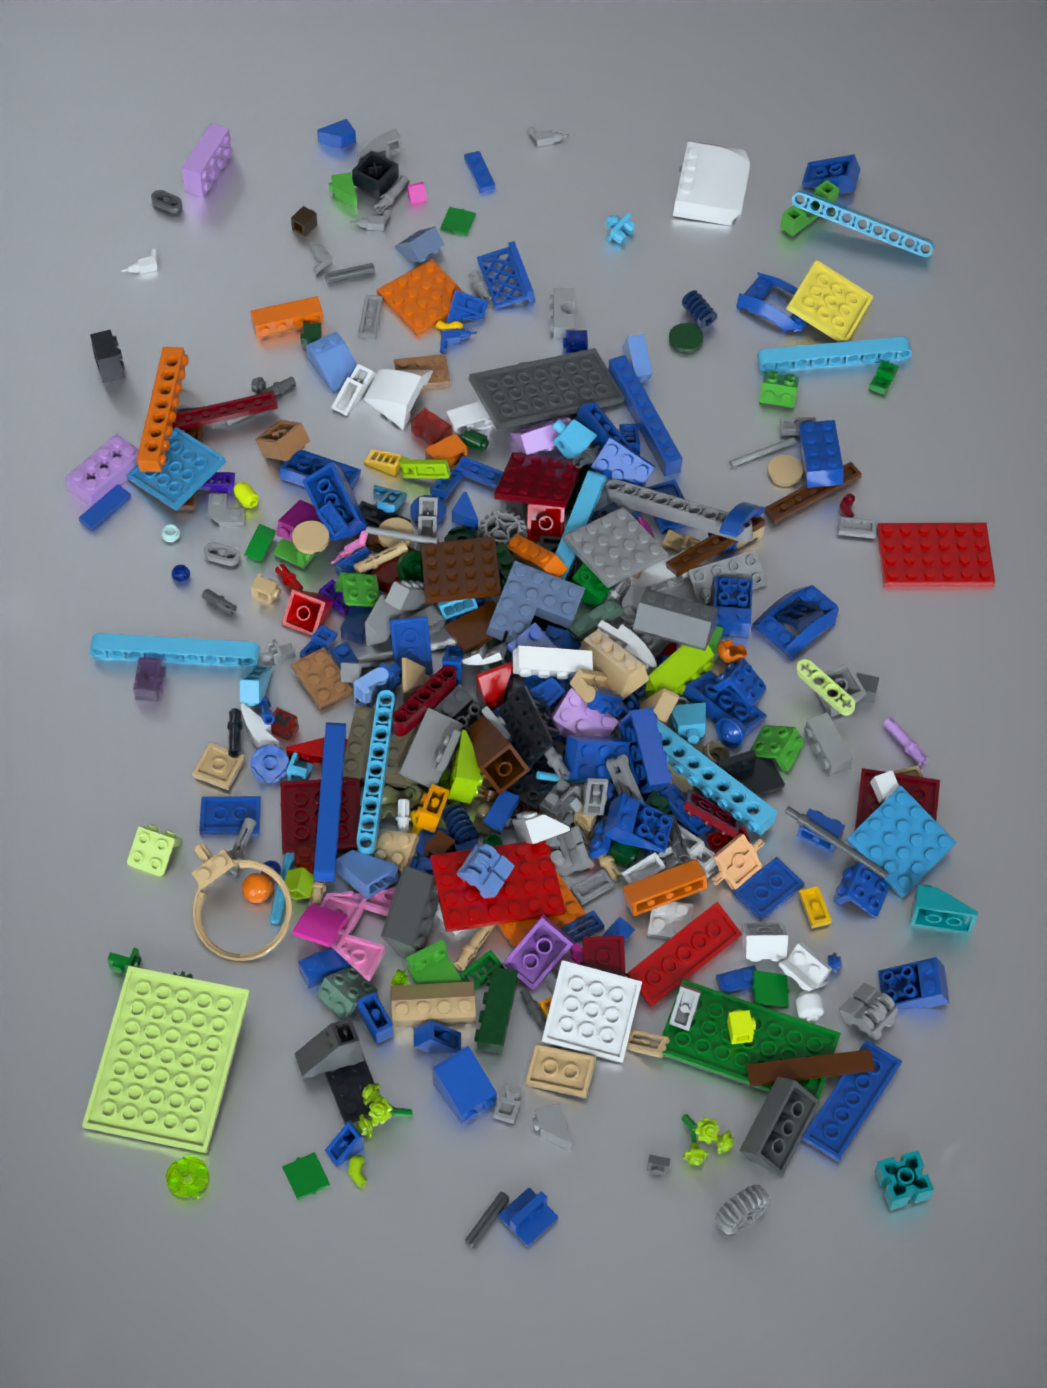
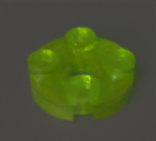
(191, 1189)

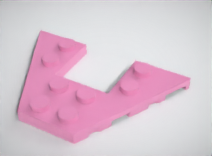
(358, 952)

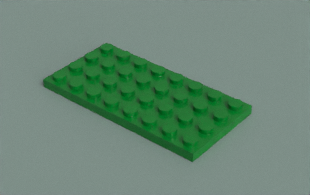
(775, 1039)

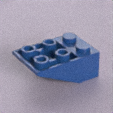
(734, 605)
(637, 824)
(916, 984)

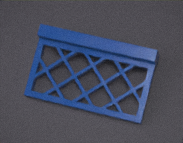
(520, 275)

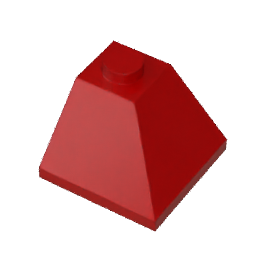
(544, 521)
(306, 611)
(494, 685)

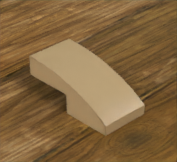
(678, 543)

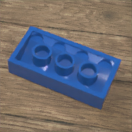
(306, 463)
(722, 703)

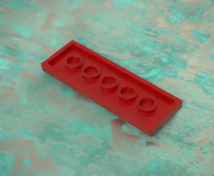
(684, 953)

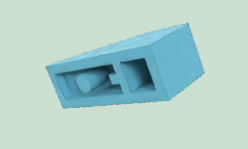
(254, 684)

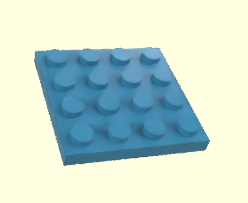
(185, 471)
(901, 841)

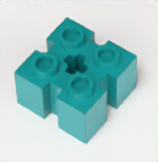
(913, 1183)

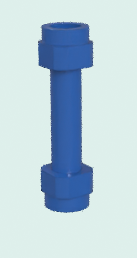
(267, 714)

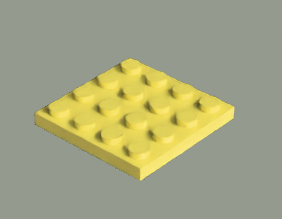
(830, 302)

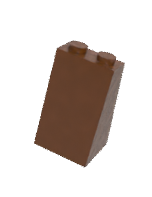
(496, 755)

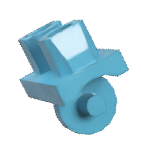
(616, 225)

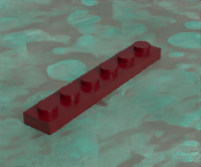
(225, 411)

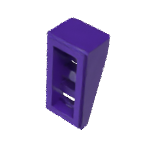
(222, 487)
(338, 607)

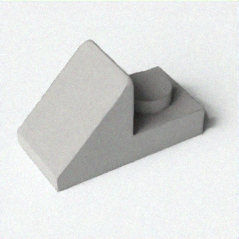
(685, 1007)

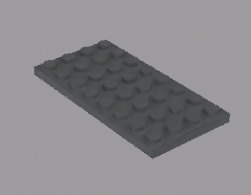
(545, 388)

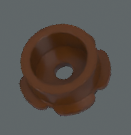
(490, 794)

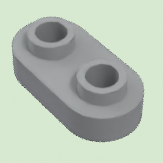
(223, 553)

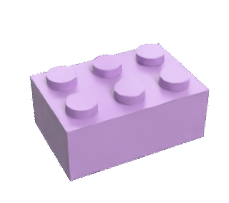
(577, 719)

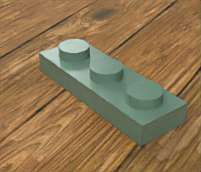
(589, 622)

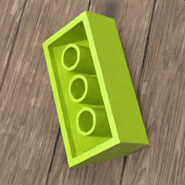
(679, 670)

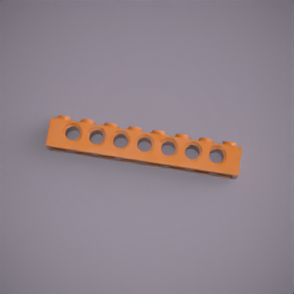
(162, 409)

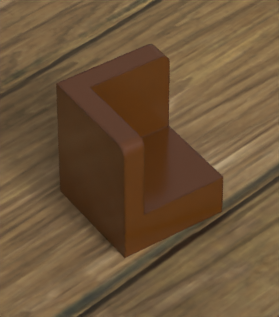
(439, 844)

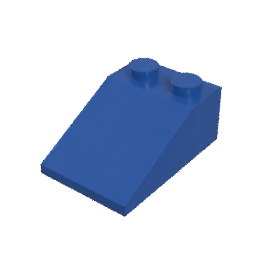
(840, 171)

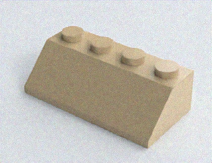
(623, 670)
(436, 1002)

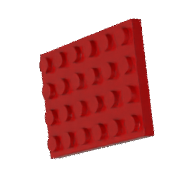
(935, 554)
(525, 895)

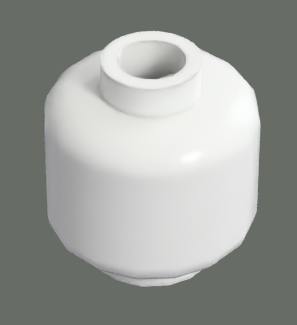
(809, 1006)

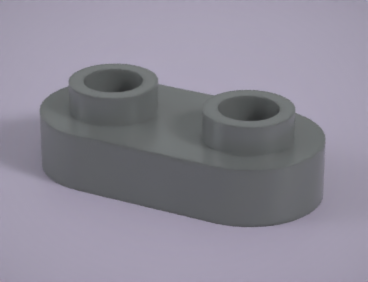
(166, 201)

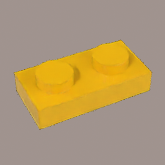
(815, 907)

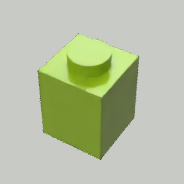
(299, 883)

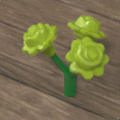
(380, 1110)
(706, 1132)

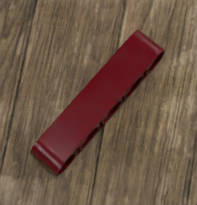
(426, 697)

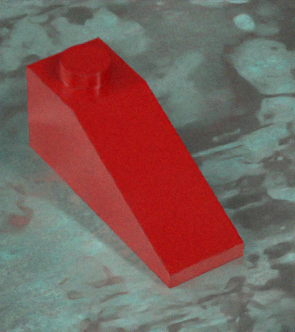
(309, 751)

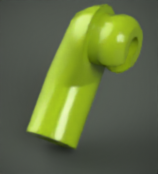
(354, 1170)

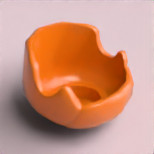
(730, 652)
(257, 887)

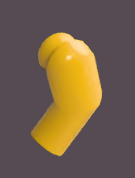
(452, 325)
(415, 830)

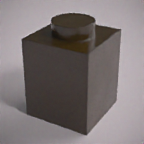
(304, 221)

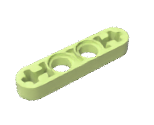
(828, 685)

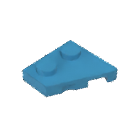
(388, 499)

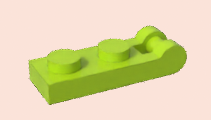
(424, 469)

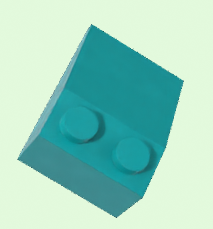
(941, 911)

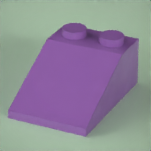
(538, 951)

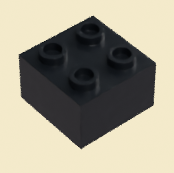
(375, 174)
(107, 356)

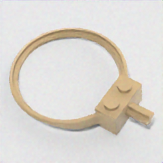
(212, 869)

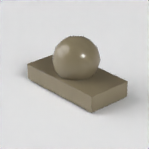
(481, 812)

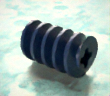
(699, 309)
(459, 824)

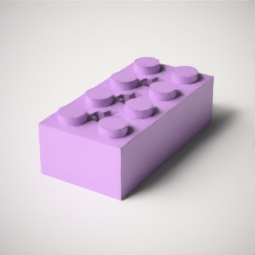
(207, 160)
(102, 470)

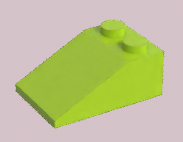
(465, 773)

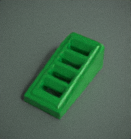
(489, 956)

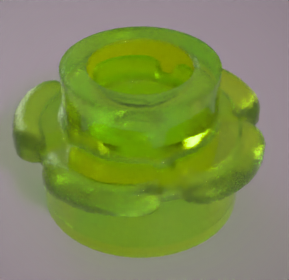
(399, 978)

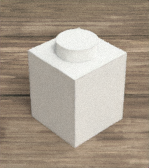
(884, 785)

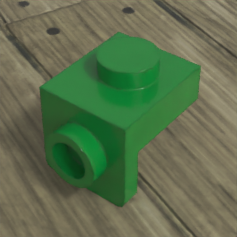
(120, 963)

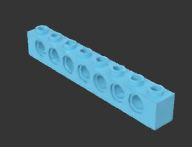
(719, 780)

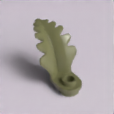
(391, 797)

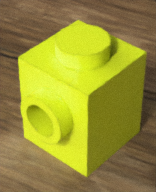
(741, 1026)

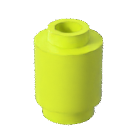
(246, 495)

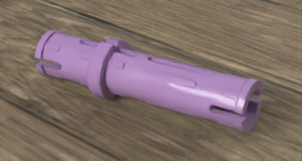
(910, 746)

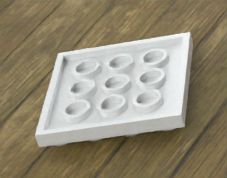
(591, 1011)

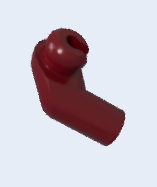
(846, 505)

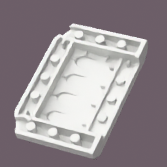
(712, 183)

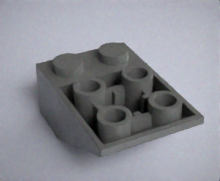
(461, 707)
(330, 1049)

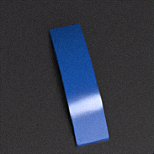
(738, 516)

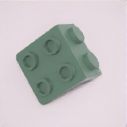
(343, 990)

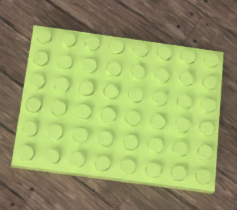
(166, 1059)

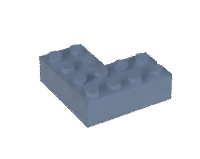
(530, 594)

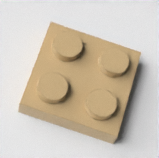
(218, 767)
(396, 847)

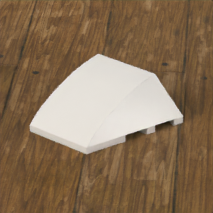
(395, 393)

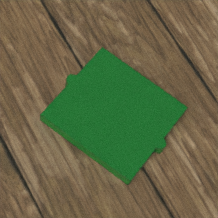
(458, 221)
(770, 989)
(306, 1176)

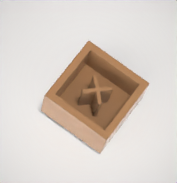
(283, 440)

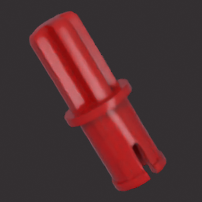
(289, 579)

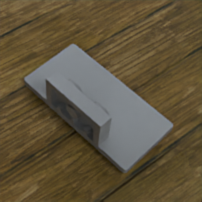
(739, 566)
(431, 748)

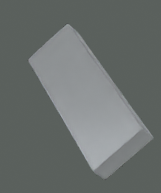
(370, 317)

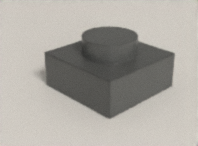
(658, 1165)

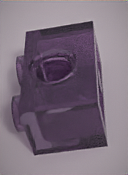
(149, 669)

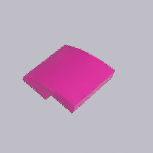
(320, 925)

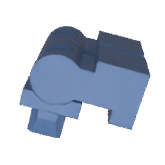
(485, 870)

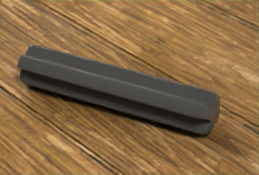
(350, 272)
(487, 1219)

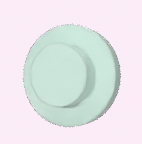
(170, 533)

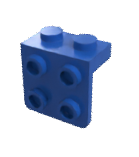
(743, 680)
(862, 888)

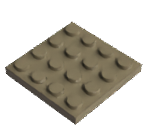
(359, 745)

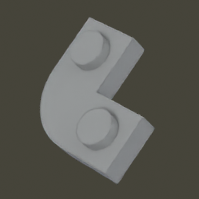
(221, 514)

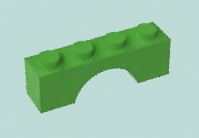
(796, 219)

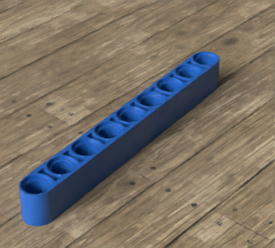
(330, 802)

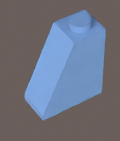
(637, 354)
(366, 872)

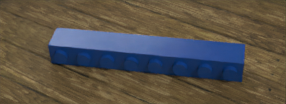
(646, 416)

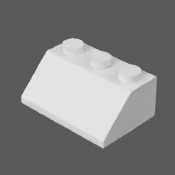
(536, 827)

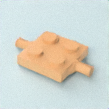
(737, 861)

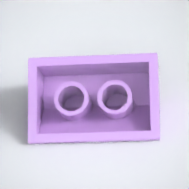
(537, 436)

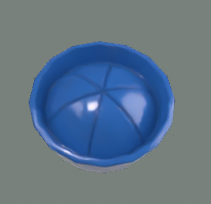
(730, 732)

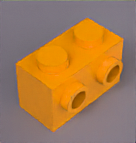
(434, 803)

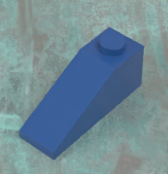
(320, 965)

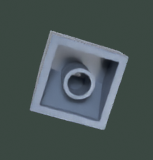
(420, 244)

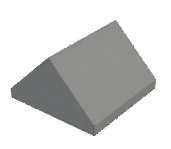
(378, 623)

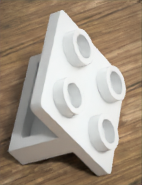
(806, 968)

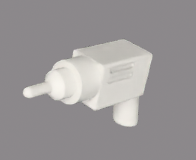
(145, 264)

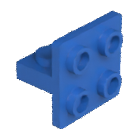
(528, 1216)

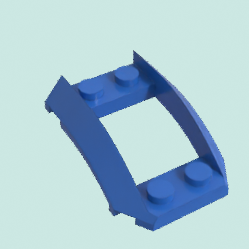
(753, 301)
(783, 637)

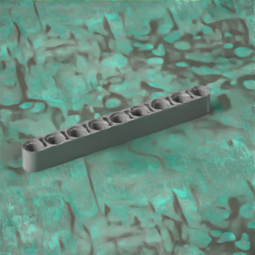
(672, 508)

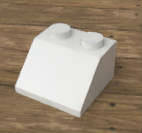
(765, 941)

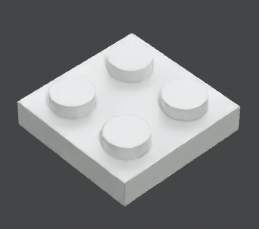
(669, 920)

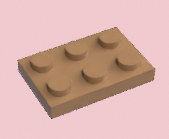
(437, 363)
(321, 679)

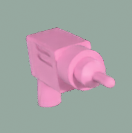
(357, 544)

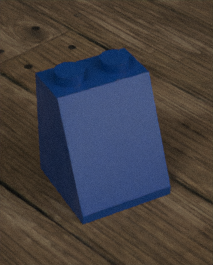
(464, 1085)

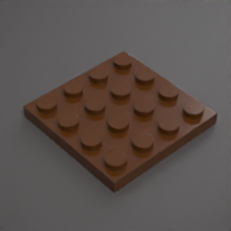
(460, 570)

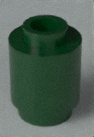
(475, 440)

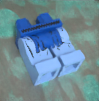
(370, 685)

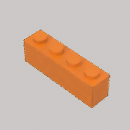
(286, 316)
(536, 556)
(664, 887)

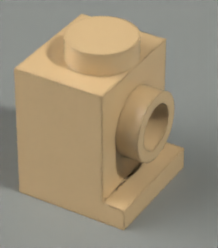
(265, 589)

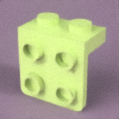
(152, 849)

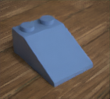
(331, 360)

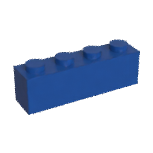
(595, 420)

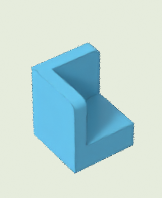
(298, 769)

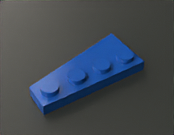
(546, 692)

